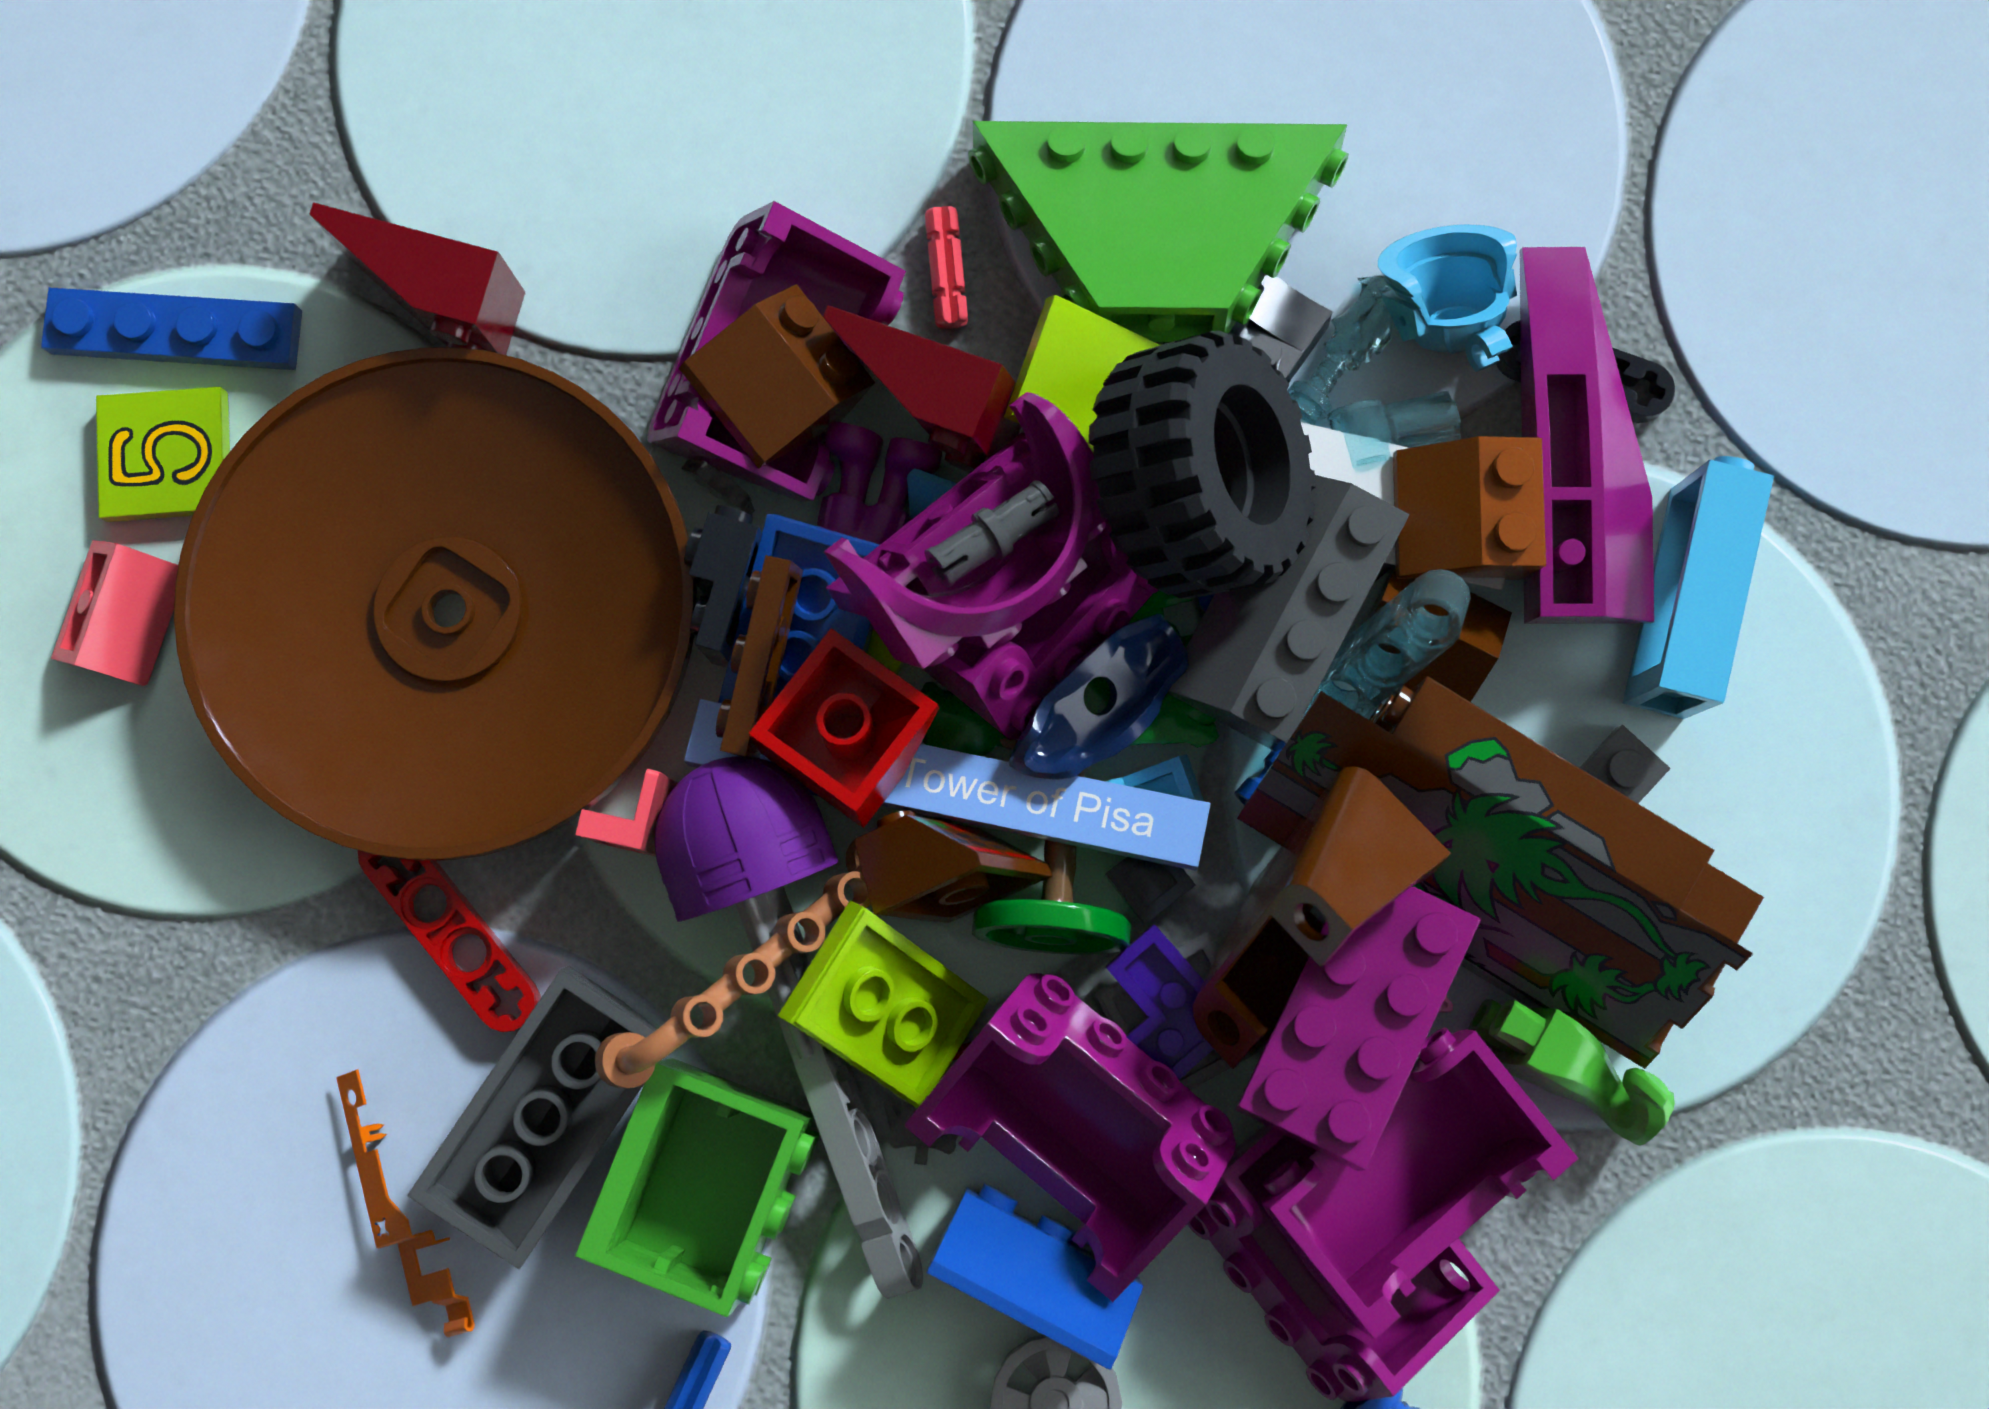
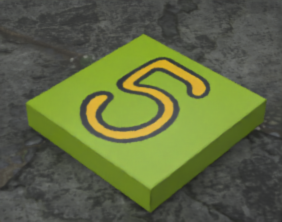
(158, 451)

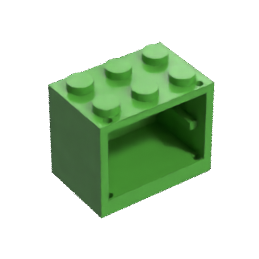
(699, 1187)

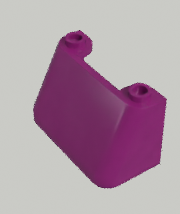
(759, 259)
(1443, 1161)

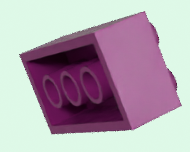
(1358, 1028)

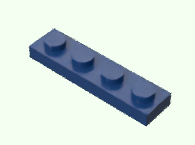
(171, 328)

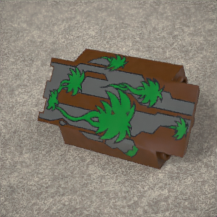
(1573, 882)

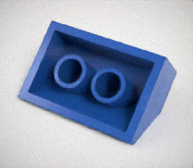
(1031, 1274)

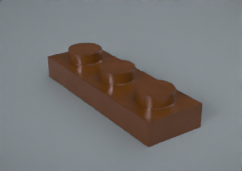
(759, 653)

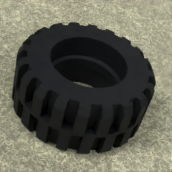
(1202, 465)

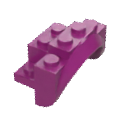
(985, 607)

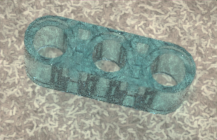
(1406, 626)

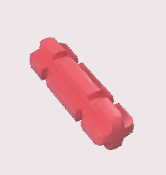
(946, 267)

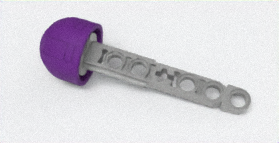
(737, 838)

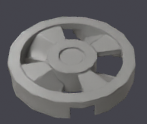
(1054, 1389)

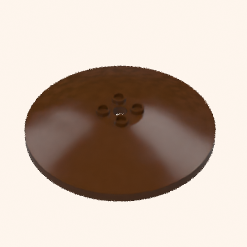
(321, 582)

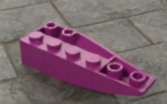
(1592, 463)

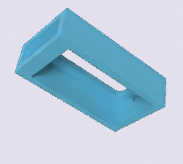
(1699, 588)

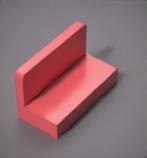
(118, 613)
(628, 834)

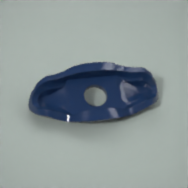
(1139, 667)

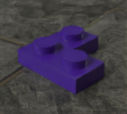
(1165, 990)

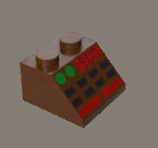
(940, 868)

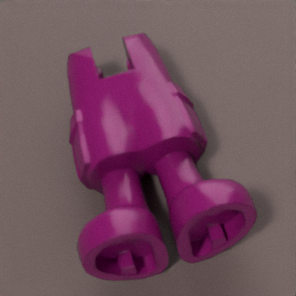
(858, 456)

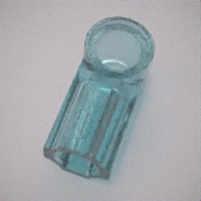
(1407, 423)

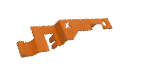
(422, 1289)

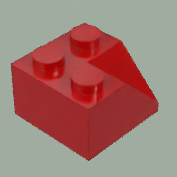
(845, 727)

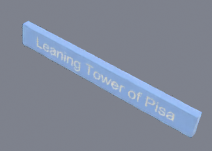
(1000, 798)

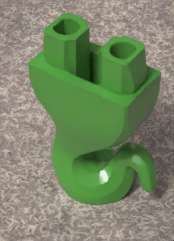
(1571, 1063)

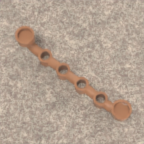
(630, 1058)

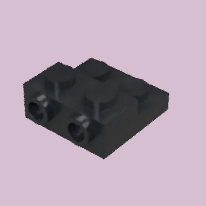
(721, 567)

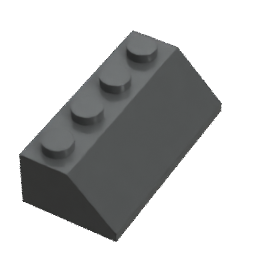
(1271, 643)
(532, 1122)

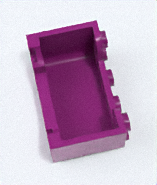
(1085, 1123)

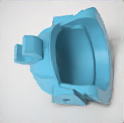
(1452, 289)

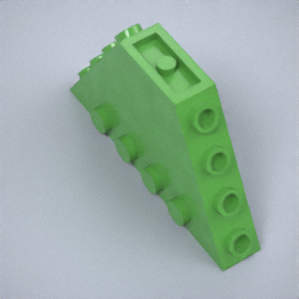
(1159, 218)

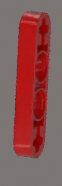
(442, 935)

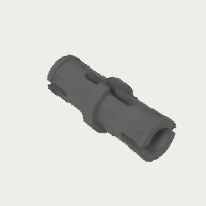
(992, 533)

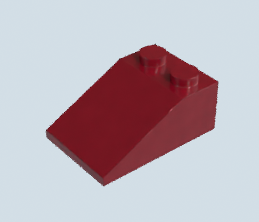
(446, 284)
(945, 389)

